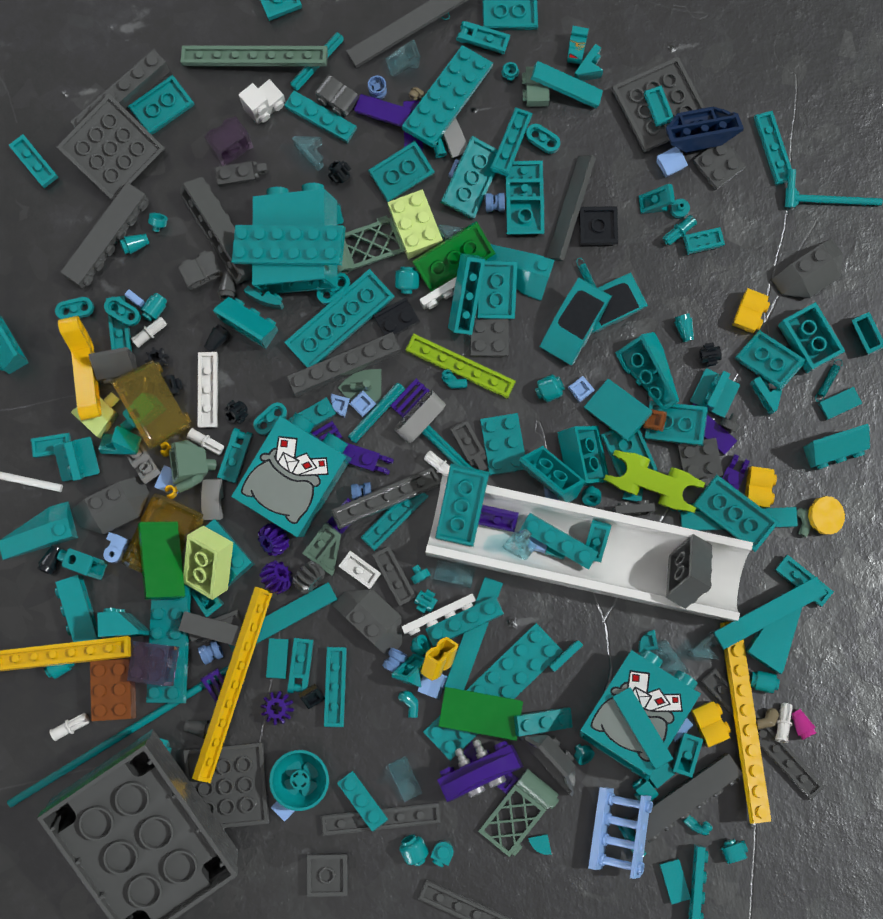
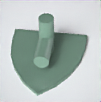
(364, 380)

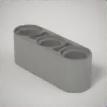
(420, 416)

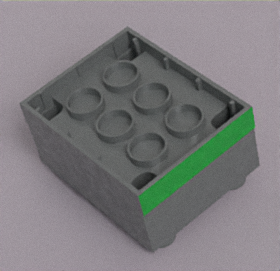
(141, 835)

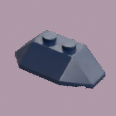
(703, 128)

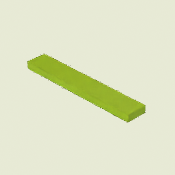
(460, 366)

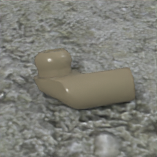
(416, 93)
(770, 719)

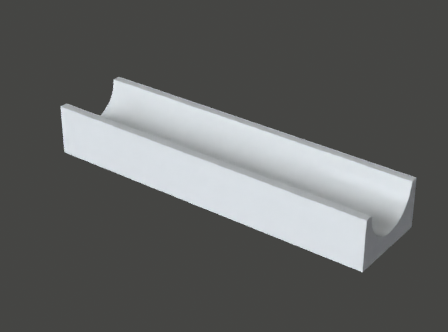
(632, 563)

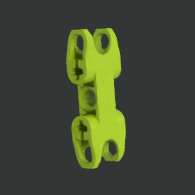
(668, 486)

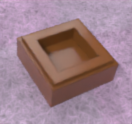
(656, 421)

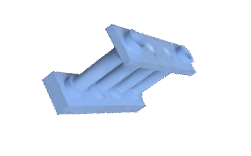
(601, 837)

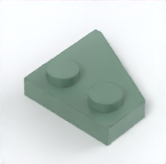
(324, 548)

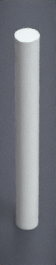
(31, 482)

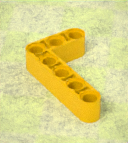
(84, 378)

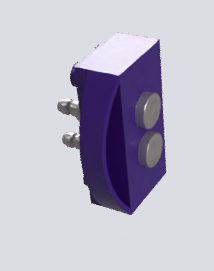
(475, 775)

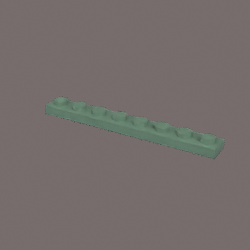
(254, 55)

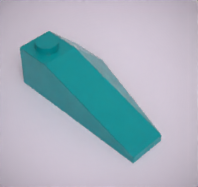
(532, 270)
(648, 365)

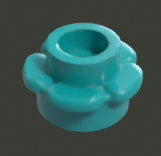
(510, 66)

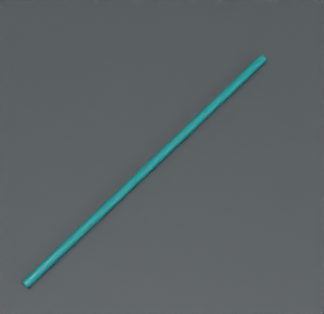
(106, 744)

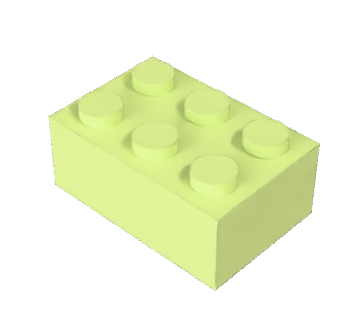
(415, 223)
(207, 562)

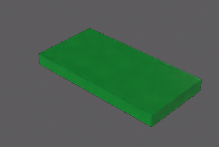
(442, 261)
(161, 560)
(479, 713)

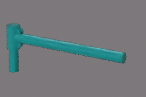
(793, 197)

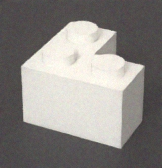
(262, 101)

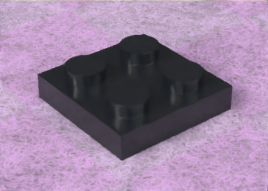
(598, 225)

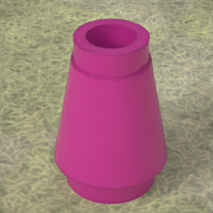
(802, 724)

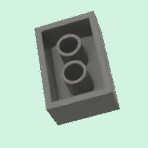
(689, 571)

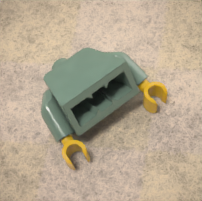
(187, 465)

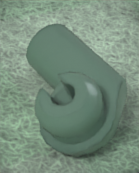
(805, 527)

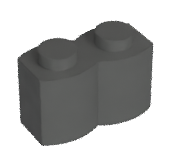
(337, 96)
(200, 270)

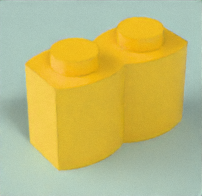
(750, 311)
(759, 486)
(439, 658)
(710, 724)

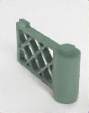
(348, 263)
(537, 793)

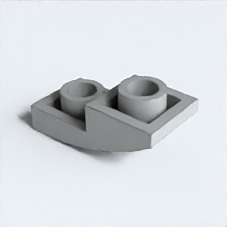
(455, 139)
(143, 464)
(211, 498)

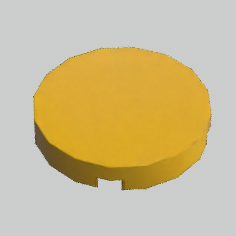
(826, 515)

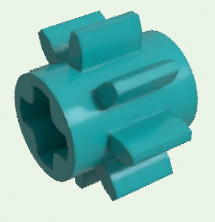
(425, 601)

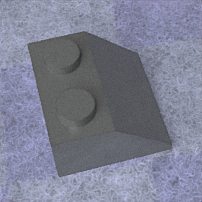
(112, 364)

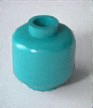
(407, 279)
(549, 388)
(413, 850)

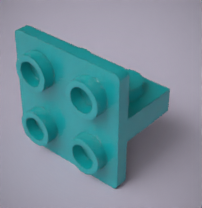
(715, 392)
(76, 459)

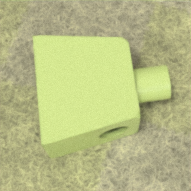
(101, 424)

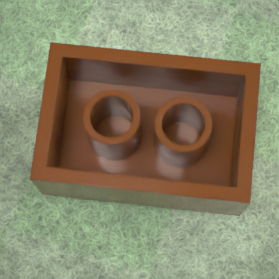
(110, 691)

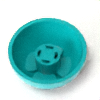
(290, 788)

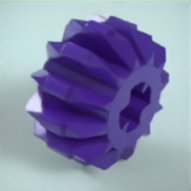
(273, 539)
(276, 577)
(272, 712)

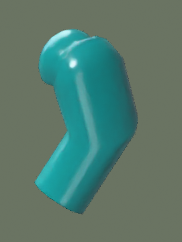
(452, 382)
(411, 701)
(703, 829)

